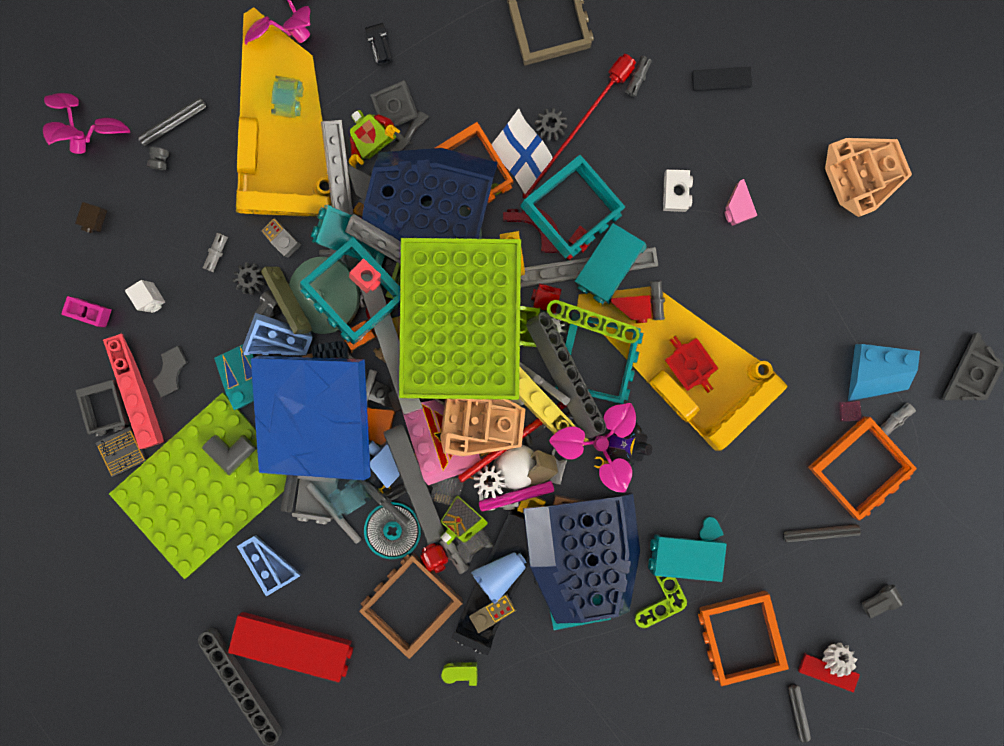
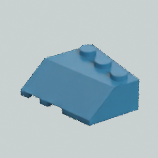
(881, 370)

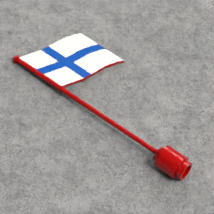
(525, 151)

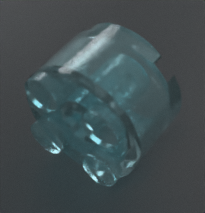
(286, 97)
(349, 498)

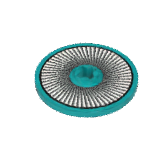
(390, 545)

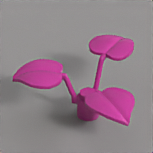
(293, 26)
(58, 131)
(618, 419)

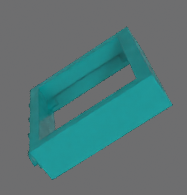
(597, 185)
(333, 318)
(628, 373)

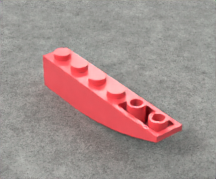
(133, 393)

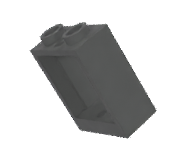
(87, 410)

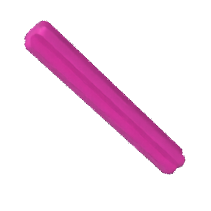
(516, 496)

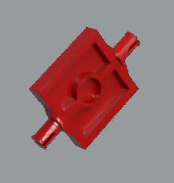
(691, 364)

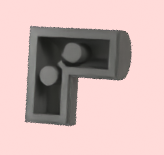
(229, 457)

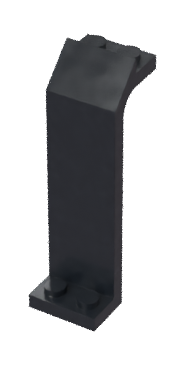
(510, 540)

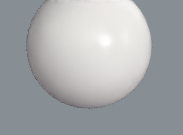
(515, 467)

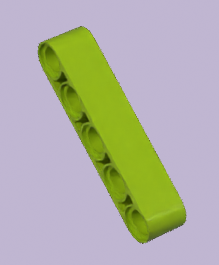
(600, 328)

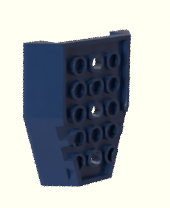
(439, 173)
(560, 551)

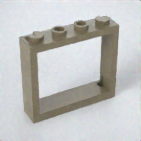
(530, 58)

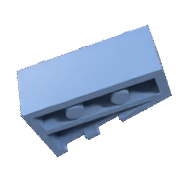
(274, 337)
(267, 565)

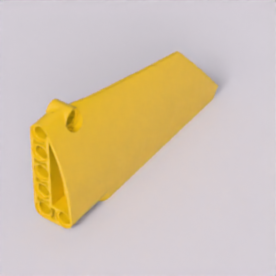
(278, 155)
(738, 390)

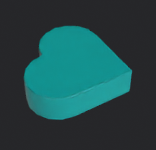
(710, 529)

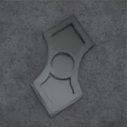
(168, 378)

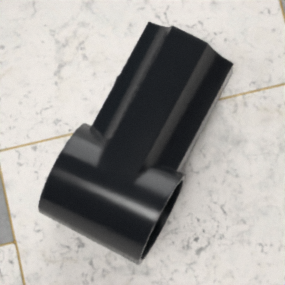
(378, 40)

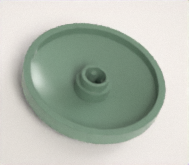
(333, 287)

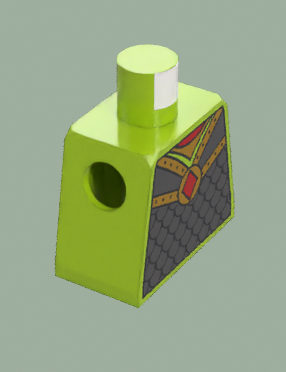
(461, 522)

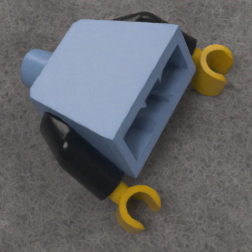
(382, 466)

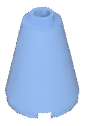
(499, 575)

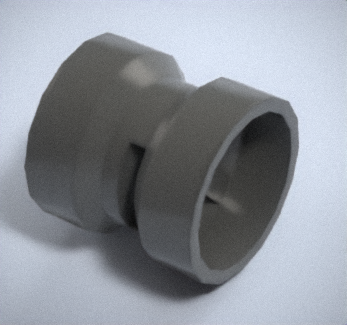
(160, 155)

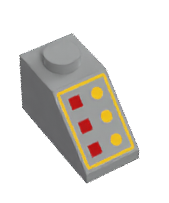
(281, 238)

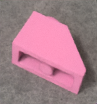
(740, 205)

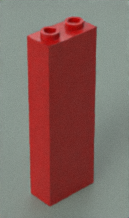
(290, 647)

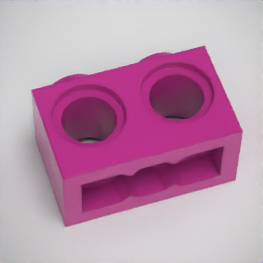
(86, 311)

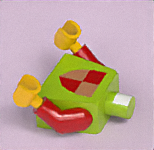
(369, 136)

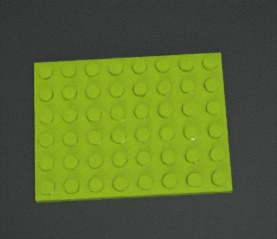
(460, 318)
(188, 499)

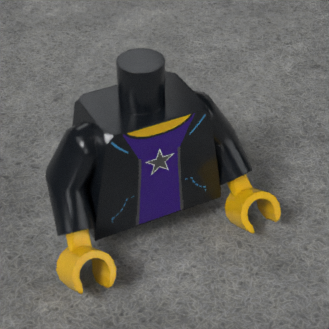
(629, 448)

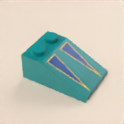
(236, 376)

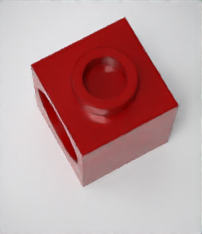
(544, 296)

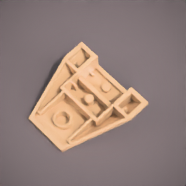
(865, 172)
(481, 426)

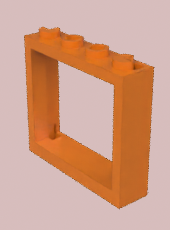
(466, 135)
(887, 488)
(760, 597)

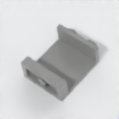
(307, 505)

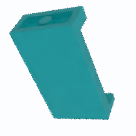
(332, 235)
(609, 264)
(687, 558)

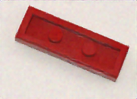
(816, 668)

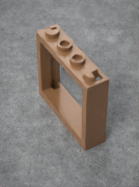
(387, 631)

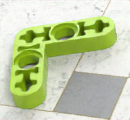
(667, 601)

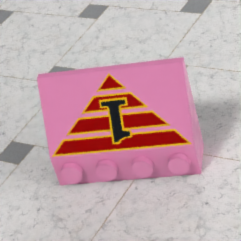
(425, 432)

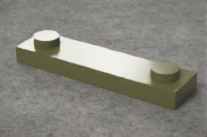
(286, 300)

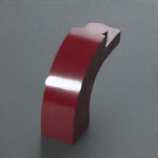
(514, 215)

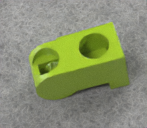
(460, 672)

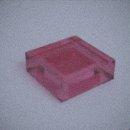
(850, 411)

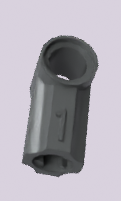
(268, 306)
(886, 600)

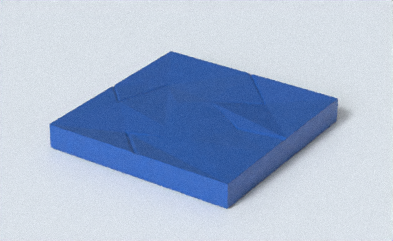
(311, 416)

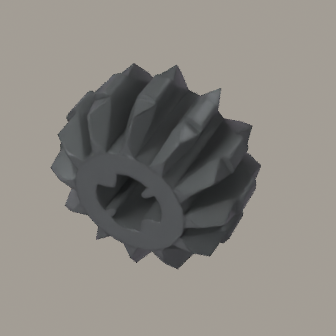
(558, 126)
(243, 282)

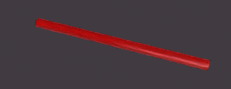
(493, 455)

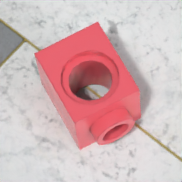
(361, 268)

